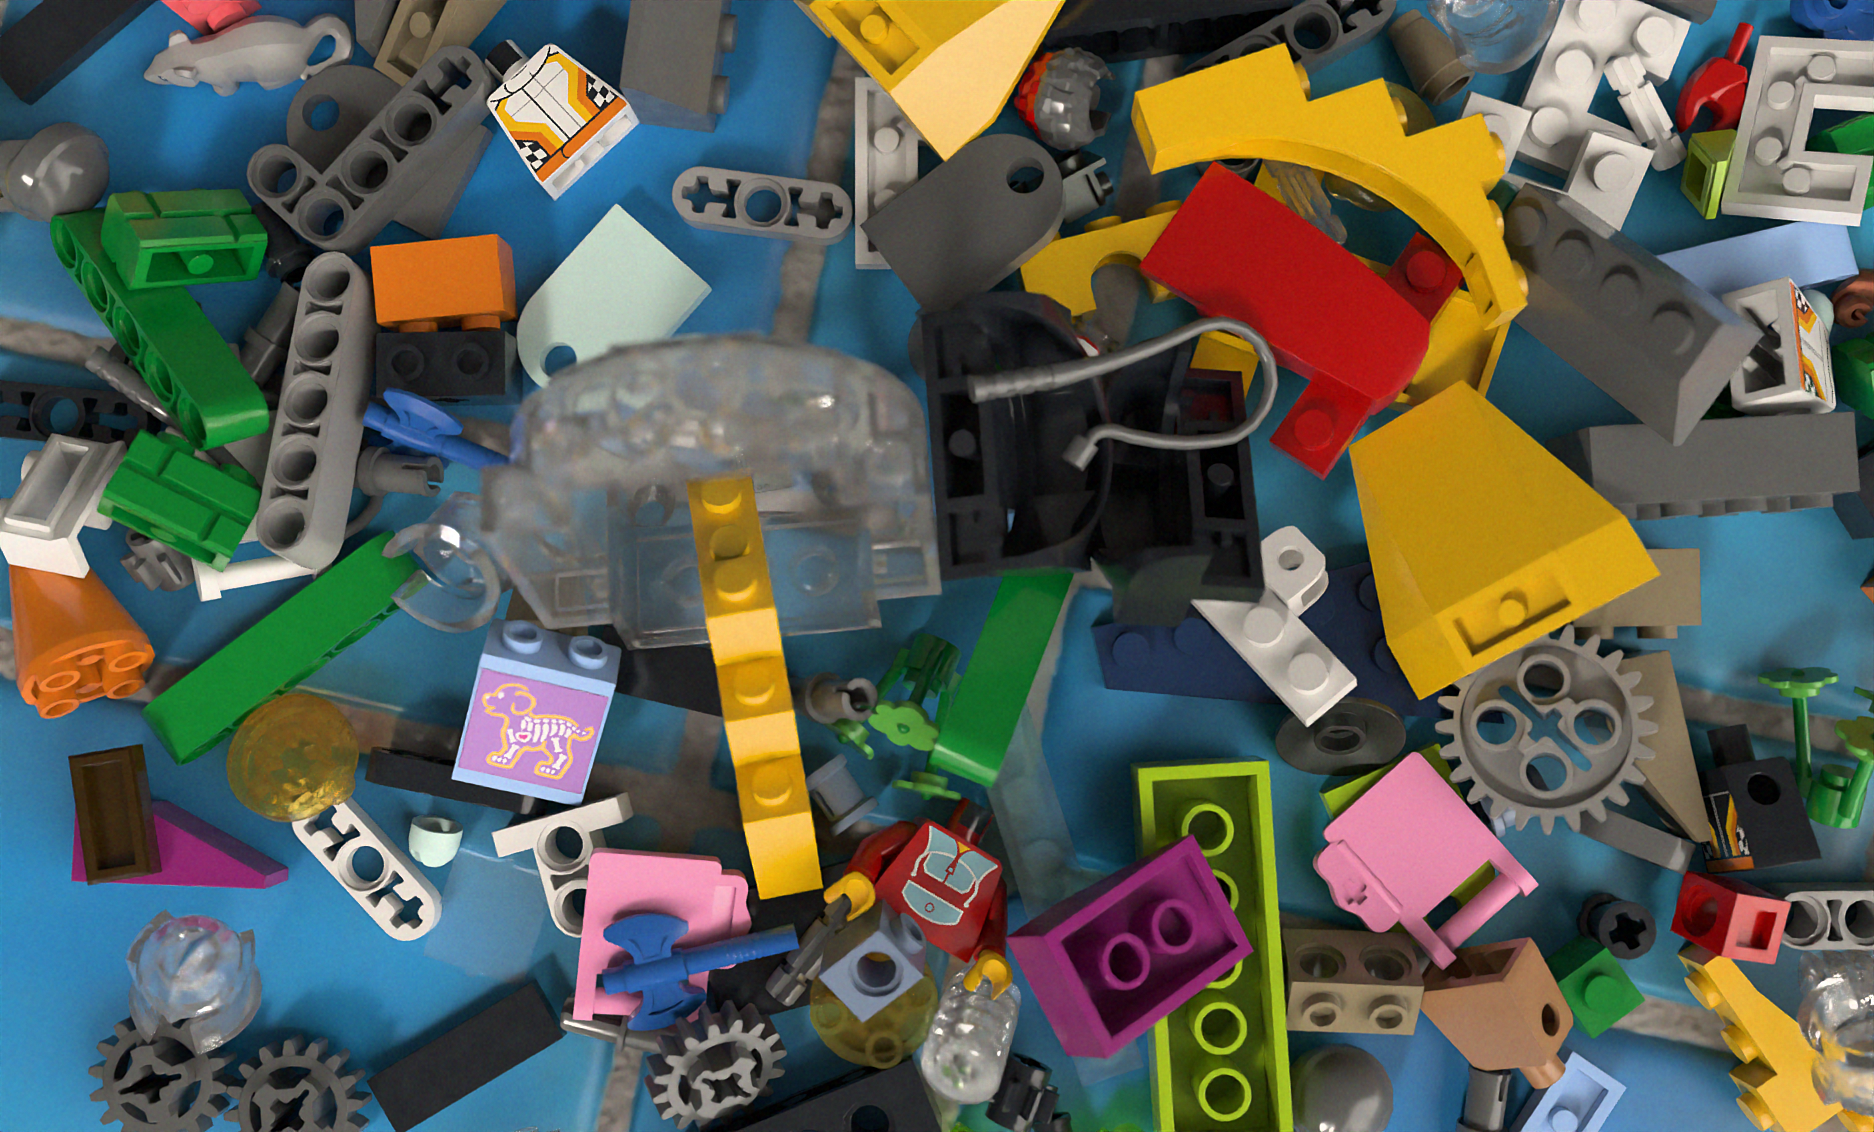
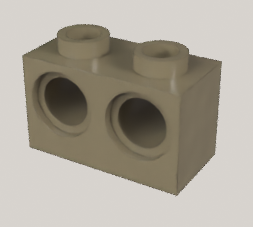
(1350, 981)

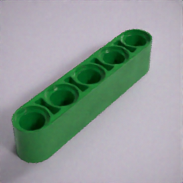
(165, 340)
(279, 651)
(1000, 676)

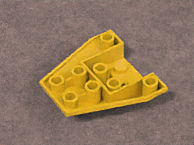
(940, 59)
(1481, 537)

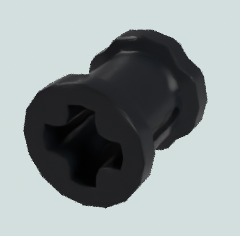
(1633, 936)

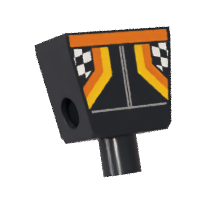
(1752, 808)

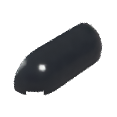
(1156, 28)

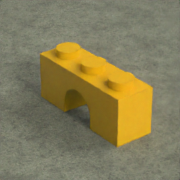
(1067, 264)

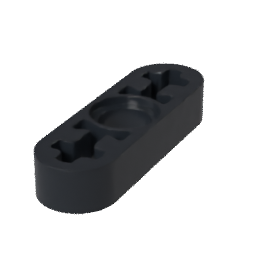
(90, 403)
(433, 777)

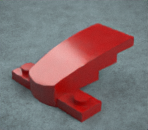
(1312, 302)

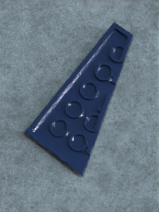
(1202, 664)

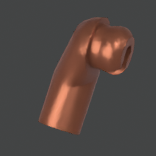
(1854, 299)

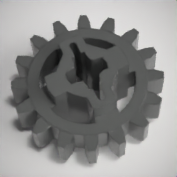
(720, 1063)
(271, 1094)
(158, 1102)

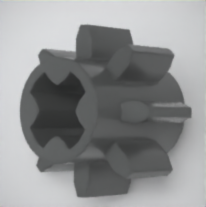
(156, 563)

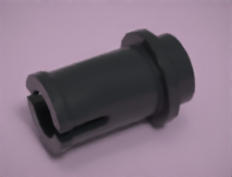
(284, 251)

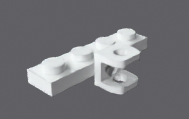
(1275, 638)

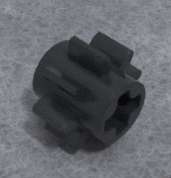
(1023, 1094)

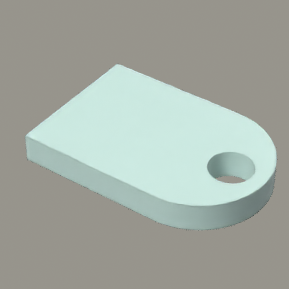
(608, 292)

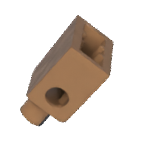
(1501, 1009)

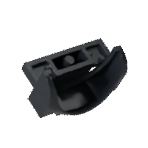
(1008, 450)
(1178, 518)

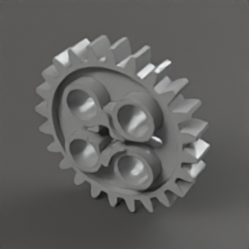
(1588, 686)

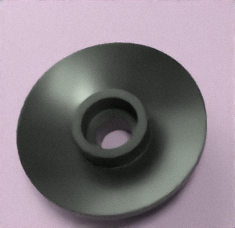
(1343, 741)

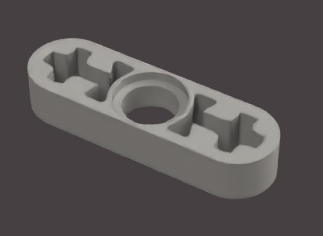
(716, 214)

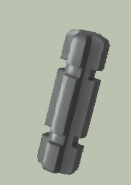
(789, 980)

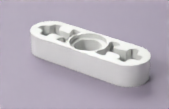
(383, 910)

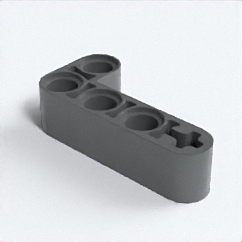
(1324, 21)
(380, 142)

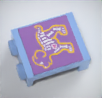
(537, 711)

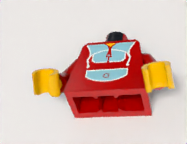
(941, 884)

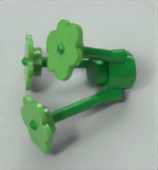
(927, 670)
(1838, 791)

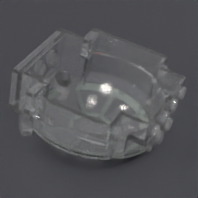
(599, 503)

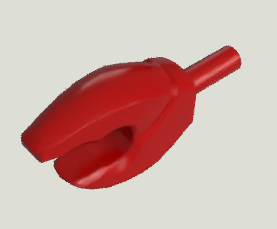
(1717, 85)

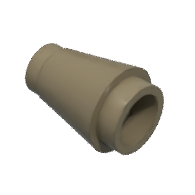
(1428, 58)

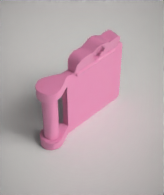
(1407, 851)
(653, 882)

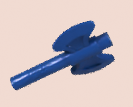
(424, 429)
(659, 969)

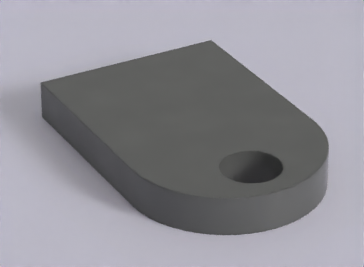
(360, 97)
(965, 225)

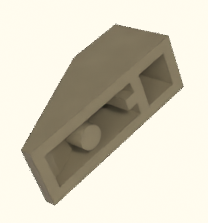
(426, 27)
(1671, 776)

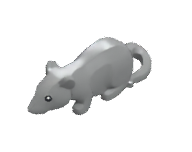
(252, 50)

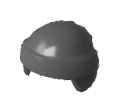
(53, 172)
(1340, 1090)

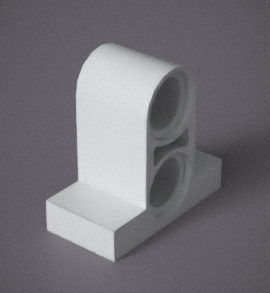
(558, 872)

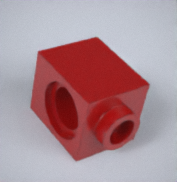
(1730, 917)

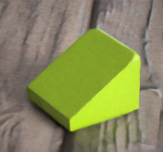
(1707, 169)

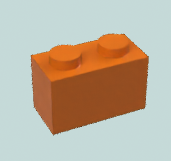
(445, 284)

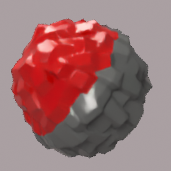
(1061, 98)

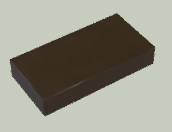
(115, 814)

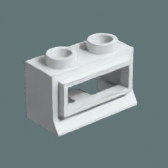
(51, 542)

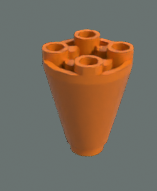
(73, 641)

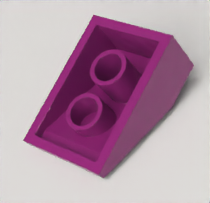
(1129, 949)

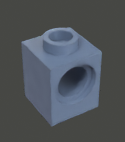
(870, 984)

